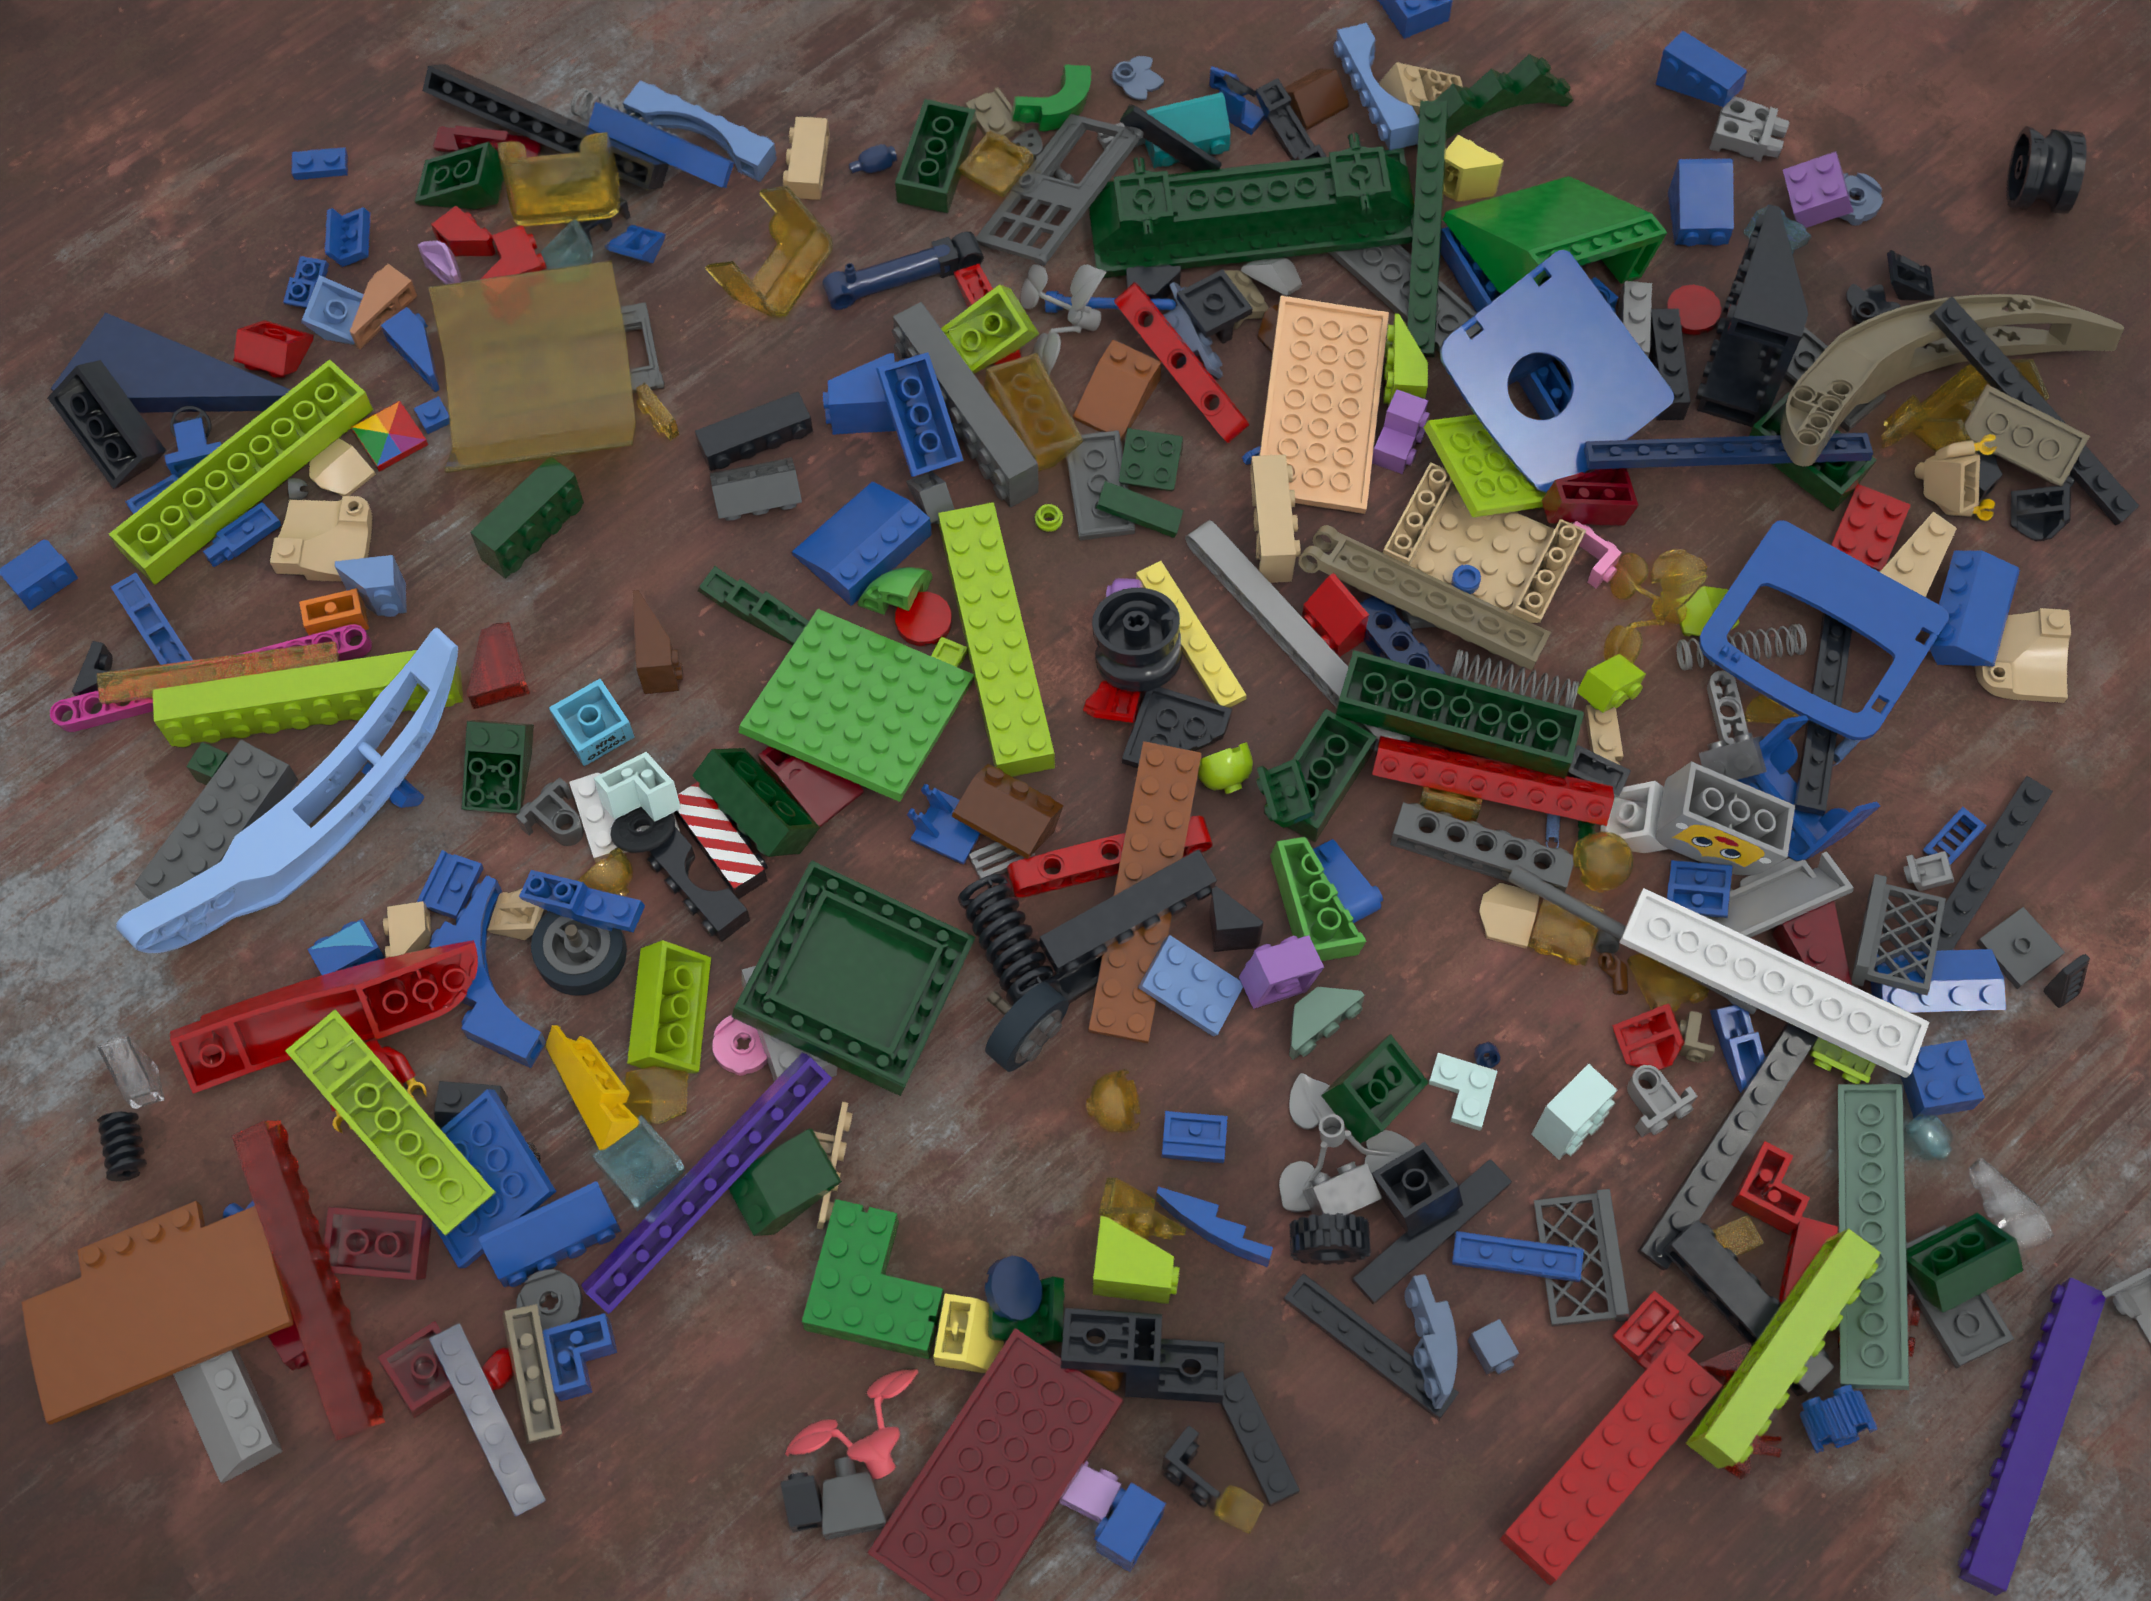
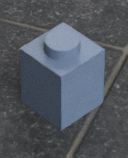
(1494, 1348)

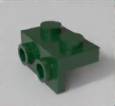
(1285, 793)

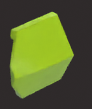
(1701, 608)

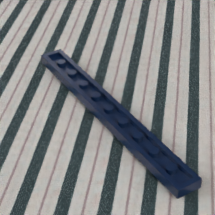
(1716, 451)

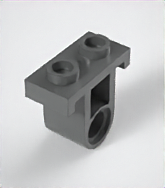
(552, 813)

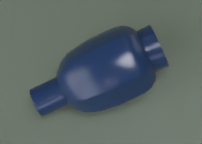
(874, 160)

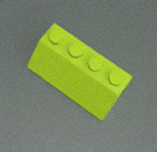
(669, 1008)

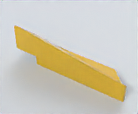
(593, 1087)

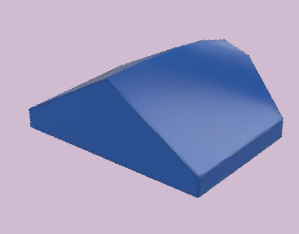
(637, 243)

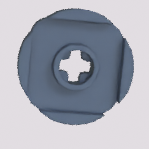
(1869, 200)

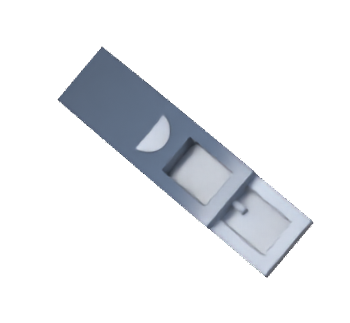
(1438, 1346)

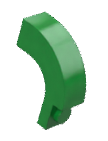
(1054, 110)

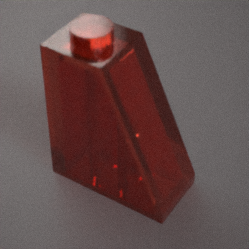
(496, 668)

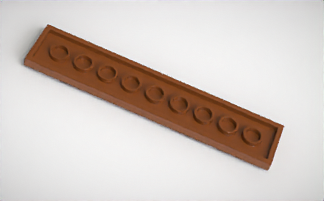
(1151, 843)

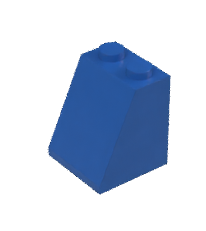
(1702, 202)
(858, 401)

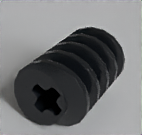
(120, 1144)

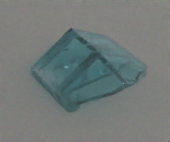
(568, 248)

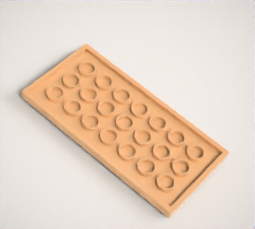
(1325, 399)

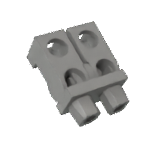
(1748, 129)

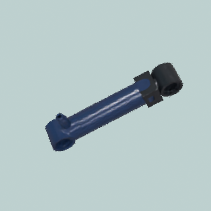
(942, 259)

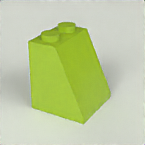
(1132, 1266)

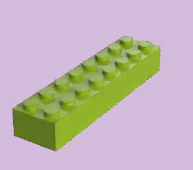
(1783, 1350)

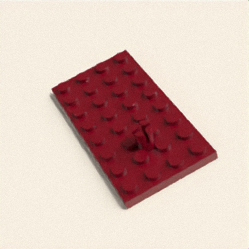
(996, 1475)

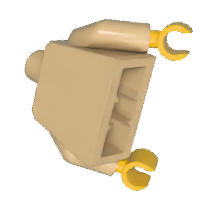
(1953, 478)

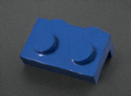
(347, 236)

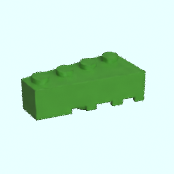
(1313, 901)

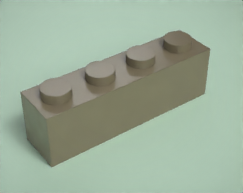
(531, 1374)

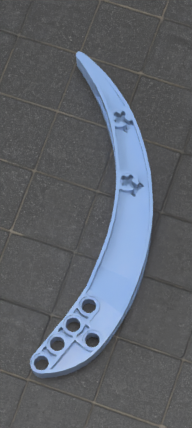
(280, 848)

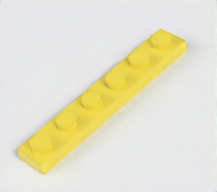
(1195, 641)

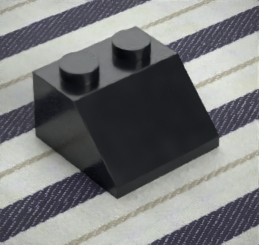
(455, 1097)

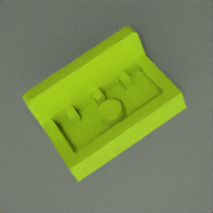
(1830, 1055)

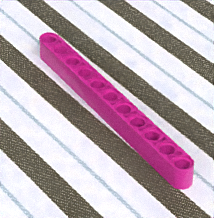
(82, 704)

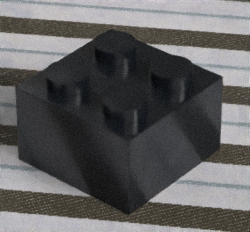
(1418, 1189)

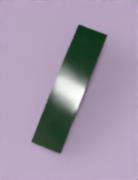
(752, 606)

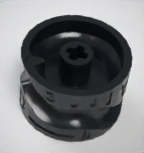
(2046, 169)
(1137, 639)

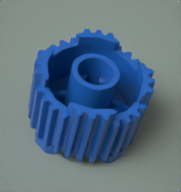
(1836, 1418)

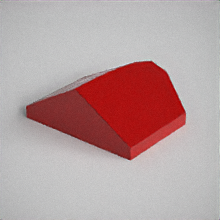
(1113, 703)
(1650, 1038)

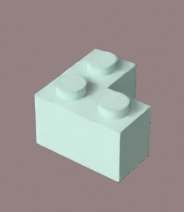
(636, 785)

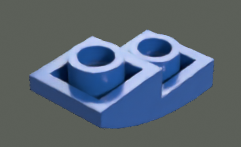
(302, 285)

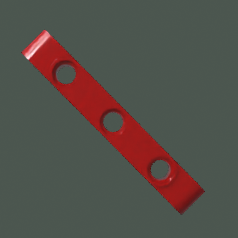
(1193, 376)
(1086, 862)

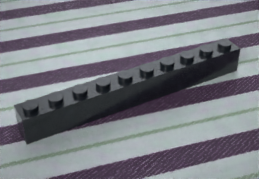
(536, 122)

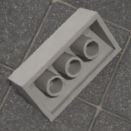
(228, 1414)

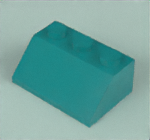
(1199, 121)

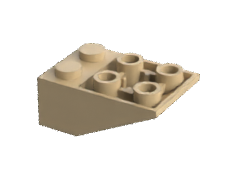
(1416, 84)

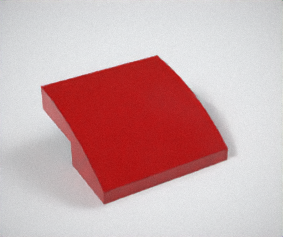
(1653, 1328)

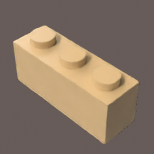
(807, 157)

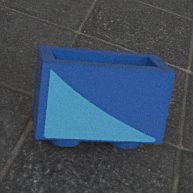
(346, 948)

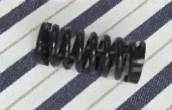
(1011, 936)

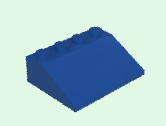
(864, 541)

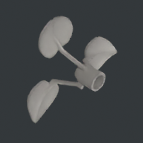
(1081, 316)
(1308, 1111)

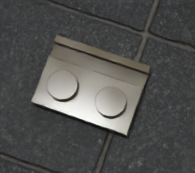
(995, 114)

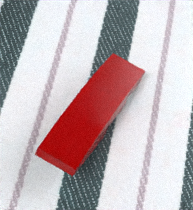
(973, 287)

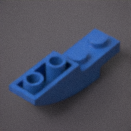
(581, 903)

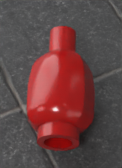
(498, 1369)

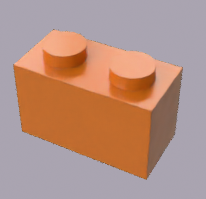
(333, 612)

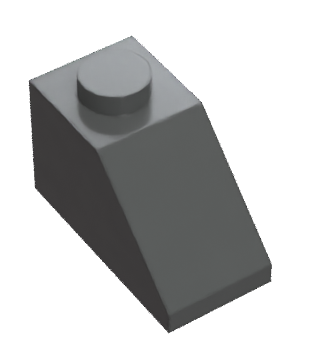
(930, 495)

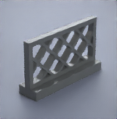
(1874, 925)
(1609, 1255)

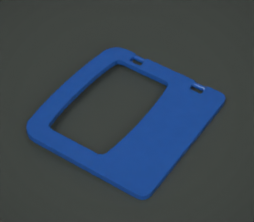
(1848, 592)

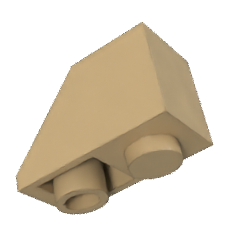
(407, 928)

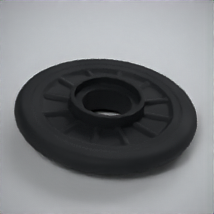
(628, 839)

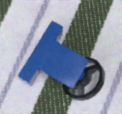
(1240, 110)
(190, 442)

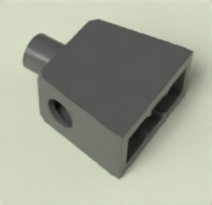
(850, 1503)

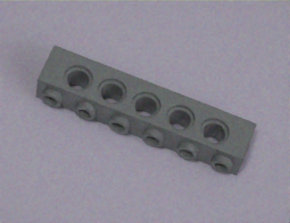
(1466, 853)

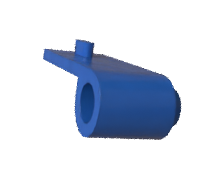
(1352, 887)

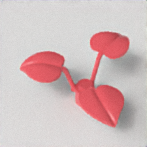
(873, 1449)

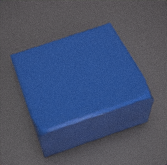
(1216, 78)

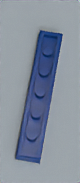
(661, 145)

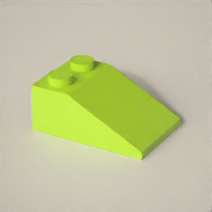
(990, 329)

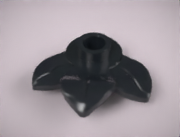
(1868, 301)

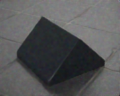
(1232, 924)

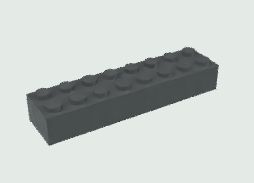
(970, 408)

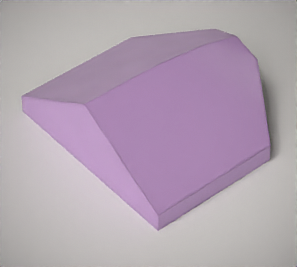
(440, 261)

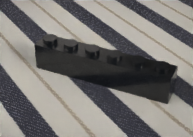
(1127, 912)
(1734, 1292)

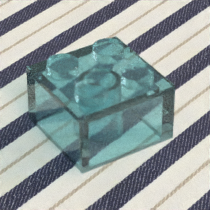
(640, 1164)

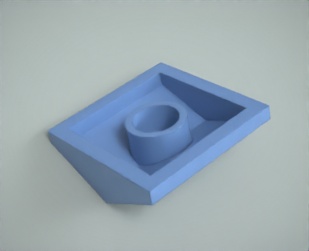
(332, 310)

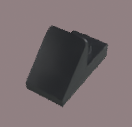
(97, 661)

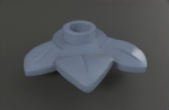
(1137, 77)

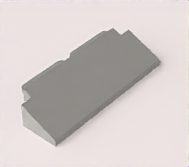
(1783, 894)

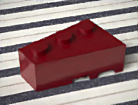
(1591, 498)
(1816, 941)

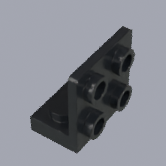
(1178, 1472)

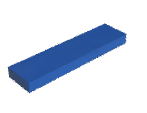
(1518, 1256)

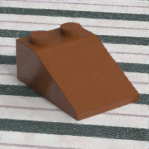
(1118, 389)

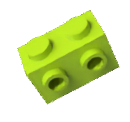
(1611, 683)

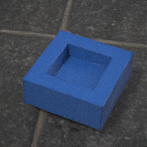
(432, 415)

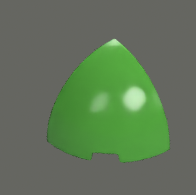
(895, 588)

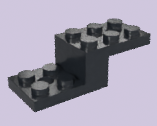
(1136, 1348)

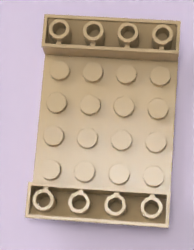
(1515, 555)

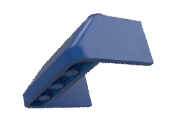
(1809, 831)

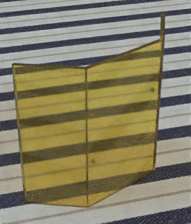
(534, 366)

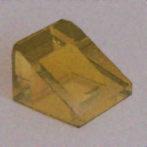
(1239, 1508)

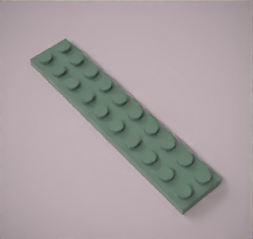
(1873, 1207)

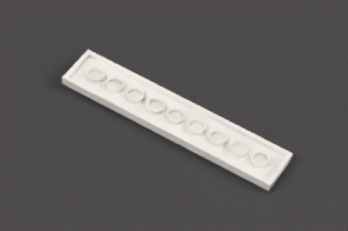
(1775, 983)

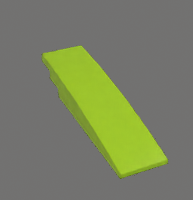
(390, 1122)

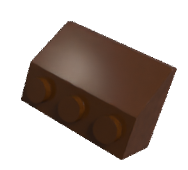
(1008, 811)

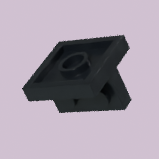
(1215, 305)

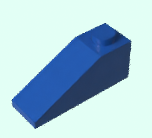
(409, 338)

